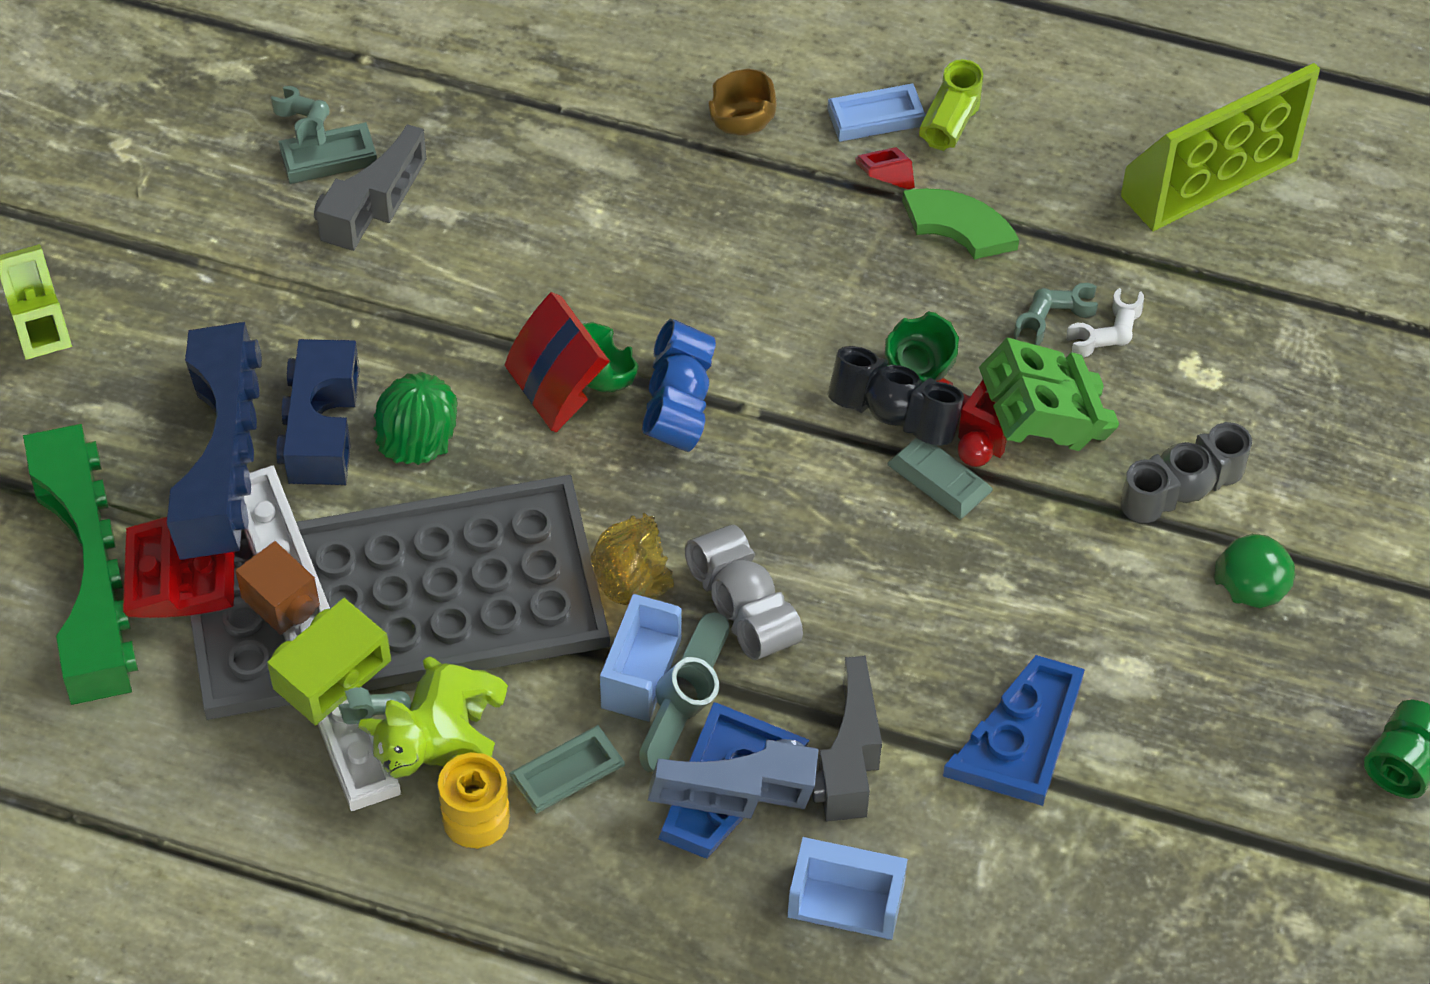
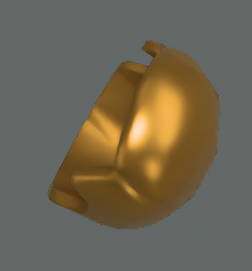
(743, 102)

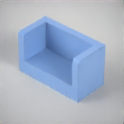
(640, 657)
(847, 888)

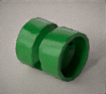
(1402, 753)

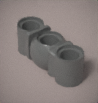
(1185, 472)

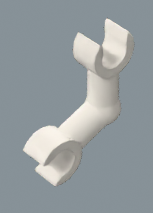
(1119, 334)

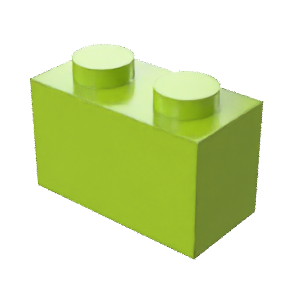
(329, 657)

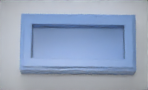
(876, 112)

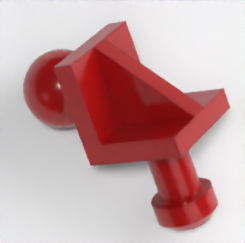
(979, 428)

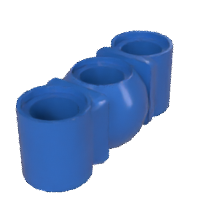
(679, 385)

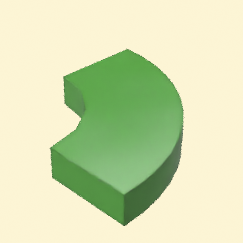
(960, 218)

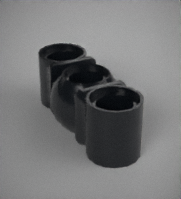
(895, 395)

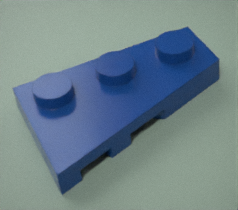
(1024, 734)
(724, 737)

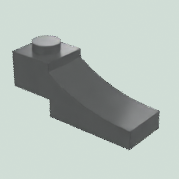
(372, 193)
(842, 774)

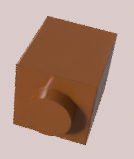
(278, 588)

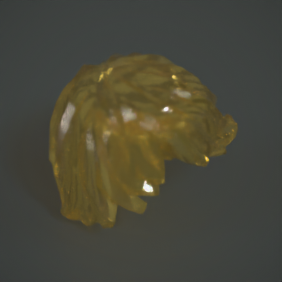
(631, 561)

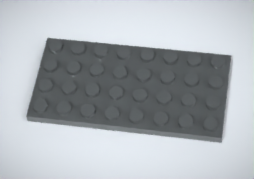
(446, 577)

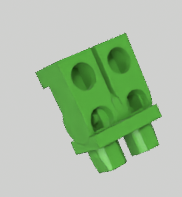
(1046, 395)

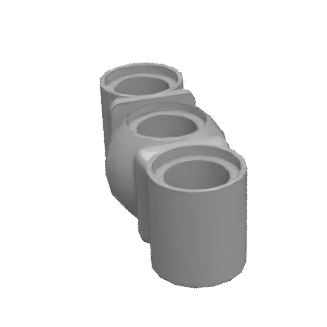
(743, 592)

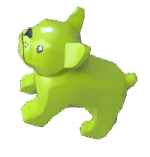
(437, 721)

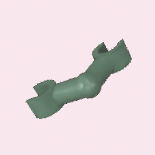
(295, 104)
(1056, 299)
(364, 705)

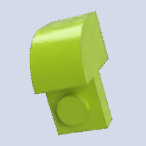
(33, 302)

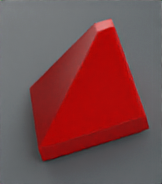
(888, 166)

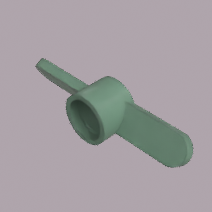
(675, 706)

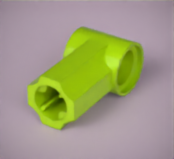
(953, 104)

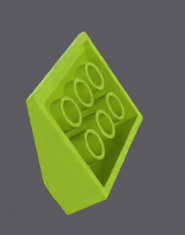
(1221, 151)

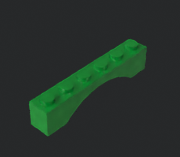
(91, 640)

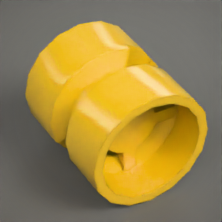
(474, 800)

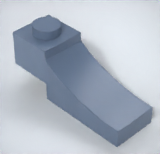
(776, 775)

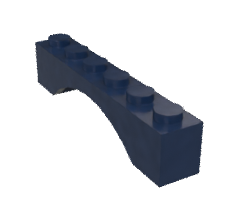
(209, 501)

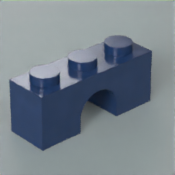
(321, 379)

